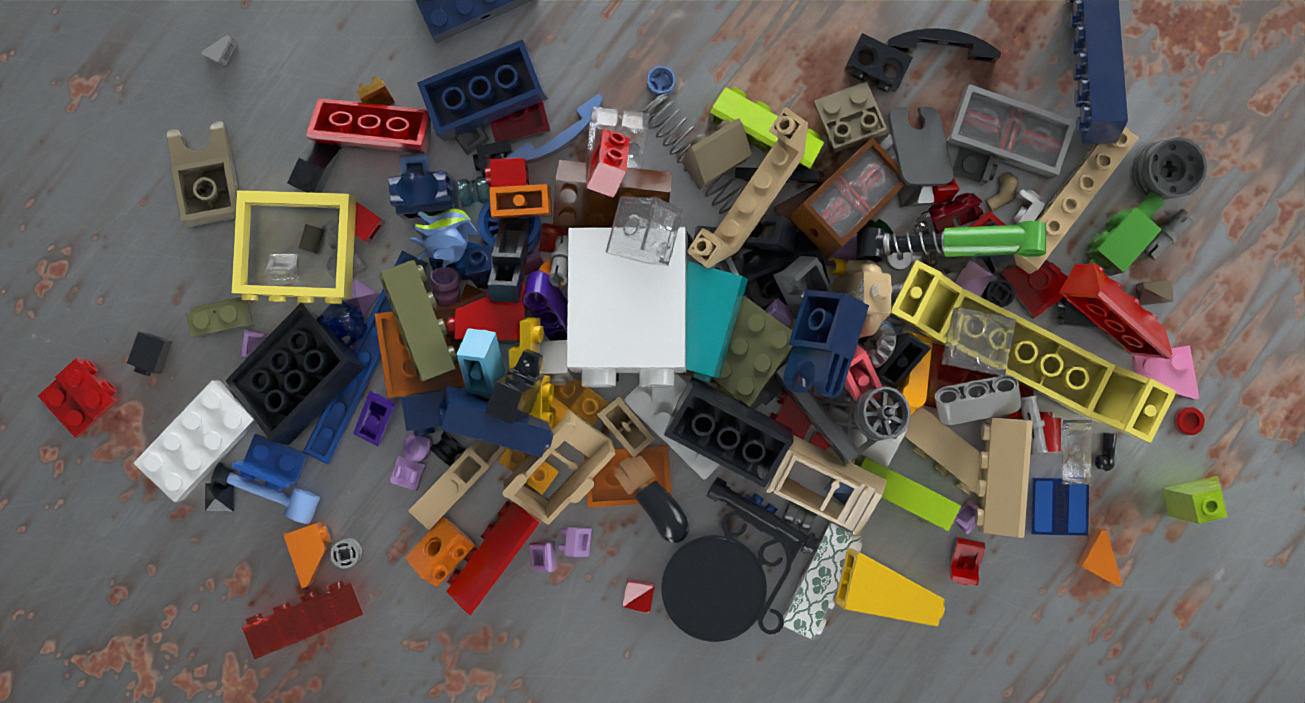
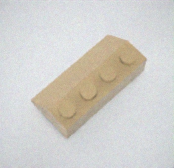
(1004, 476)

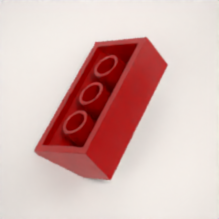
(370, 126)
(1116, 312)
(492, 556)

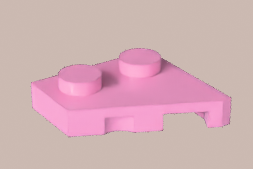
(1174, 373)

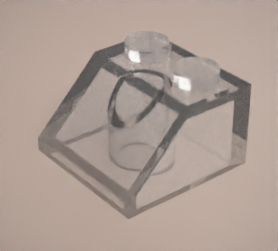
(644, 230)

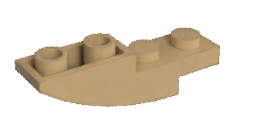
(455, 482)

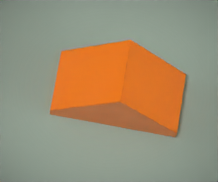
(1099, 557)

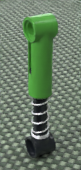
(1023, 239)

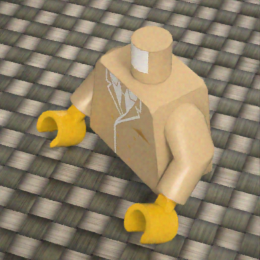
(868, 285)

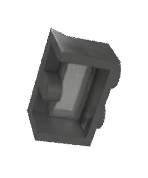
(801, 275)

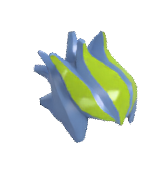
(444, 235)

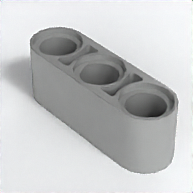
(978, 399)

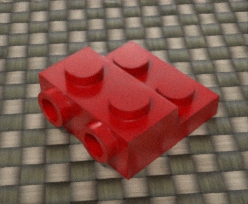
(79, 396)

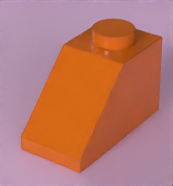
(308, 550)

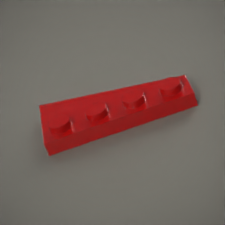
(1033, 290)

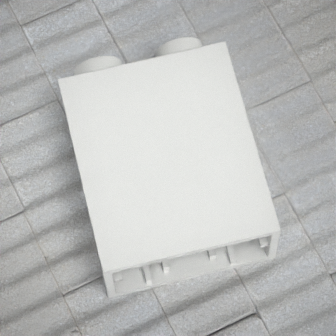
(625, 312)

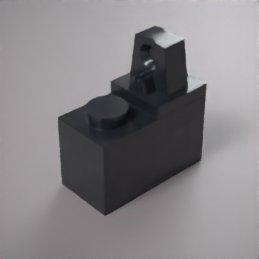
(517, 391)

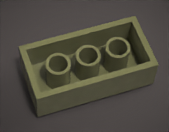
(417, 321)

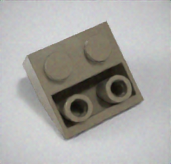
(717, 154)

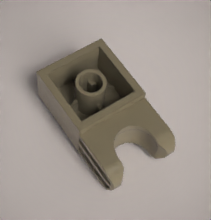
(203, 169)

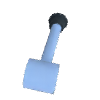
(299, 505)

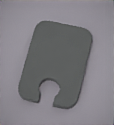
(920, 153)

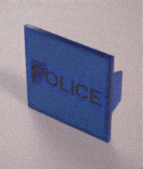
(1059, 507)

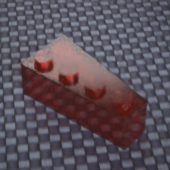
(301, 620)

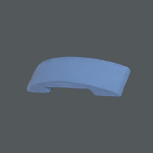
(562, 140)

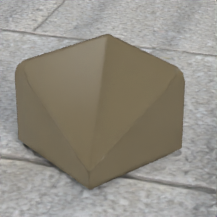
(1154, 292)

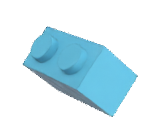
(480, 361)

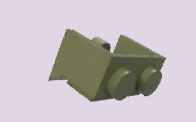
(219, 317)

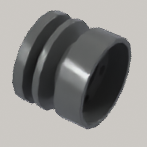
(1184, 163)

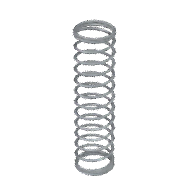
(655, 105)

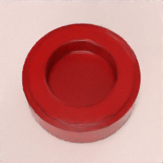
(1189, 421)

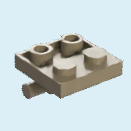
(850, 117)

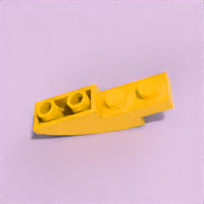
(530, 338)

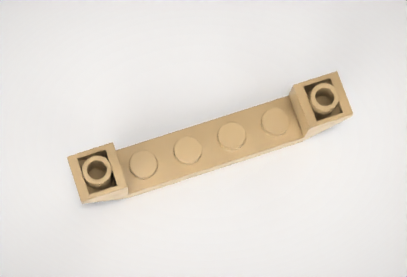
(757, 195)

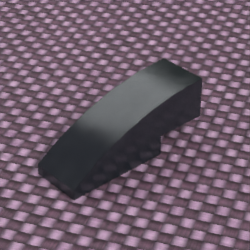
(509, 260)

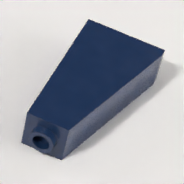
(465, 415)

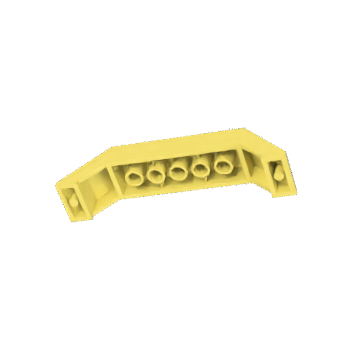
(1042, 358)

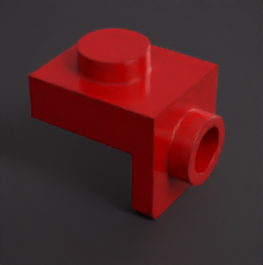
(966, 561)

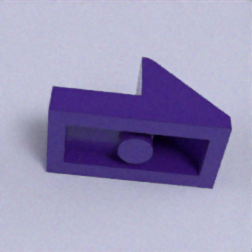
(375, 418)

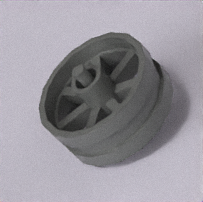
(882, 413)

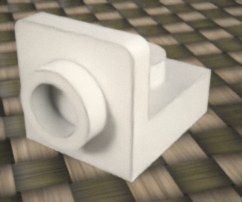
(1033, 203)

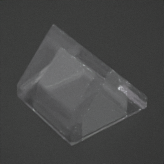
(283, 267)

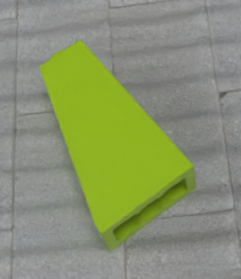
(913, 496)
(1196, 501)

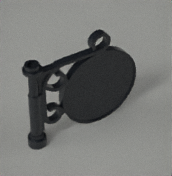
(717, 584)

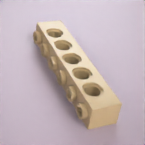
(1077, 193)

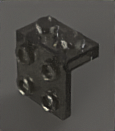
(934, 259)

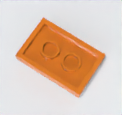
(609, 491)

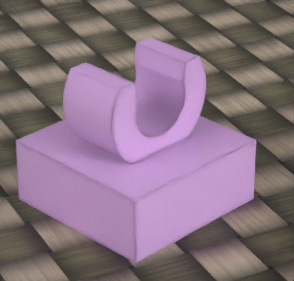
(407, 473)
(577, 541)

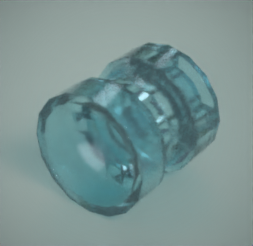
(473, 191)

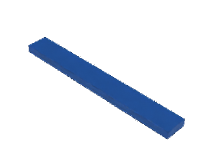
(340, 411)

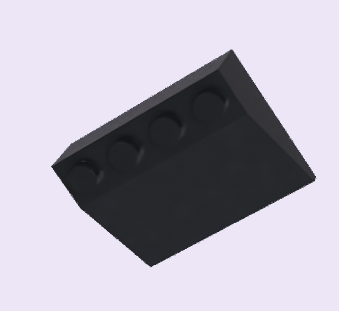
(294, 375)

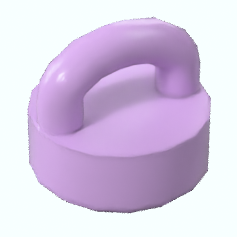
(417, 447)

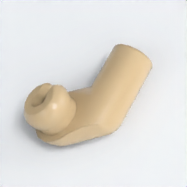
(1006, 194)

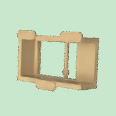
(584, 438)
(861, 502)

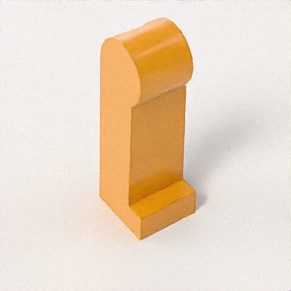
(916, 383)

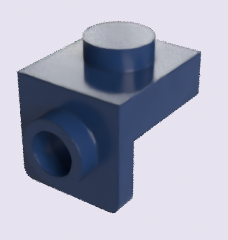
(479, 265)

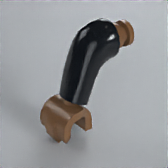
(655, 500)

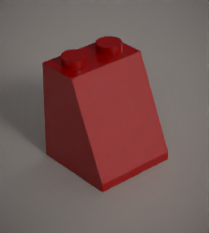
(491, 316)

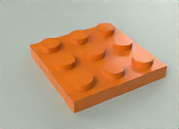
(397, 366)

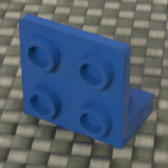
(272, 462)

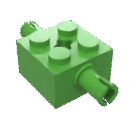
(1125, 236)

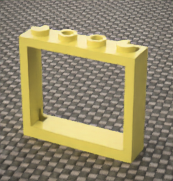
(345, 251)

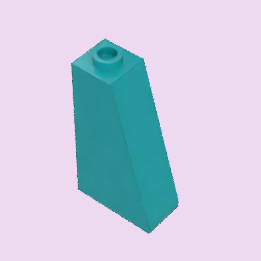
(711, 314)

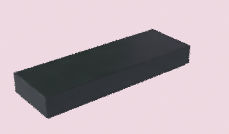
(798, 175)

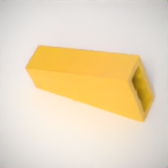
(879, 591)

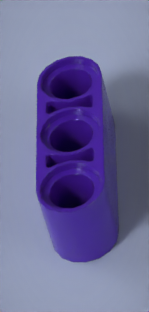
(547, 303)

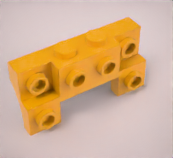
(566, 397)

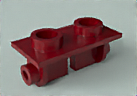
(964, 207)

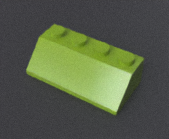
(757, 122)

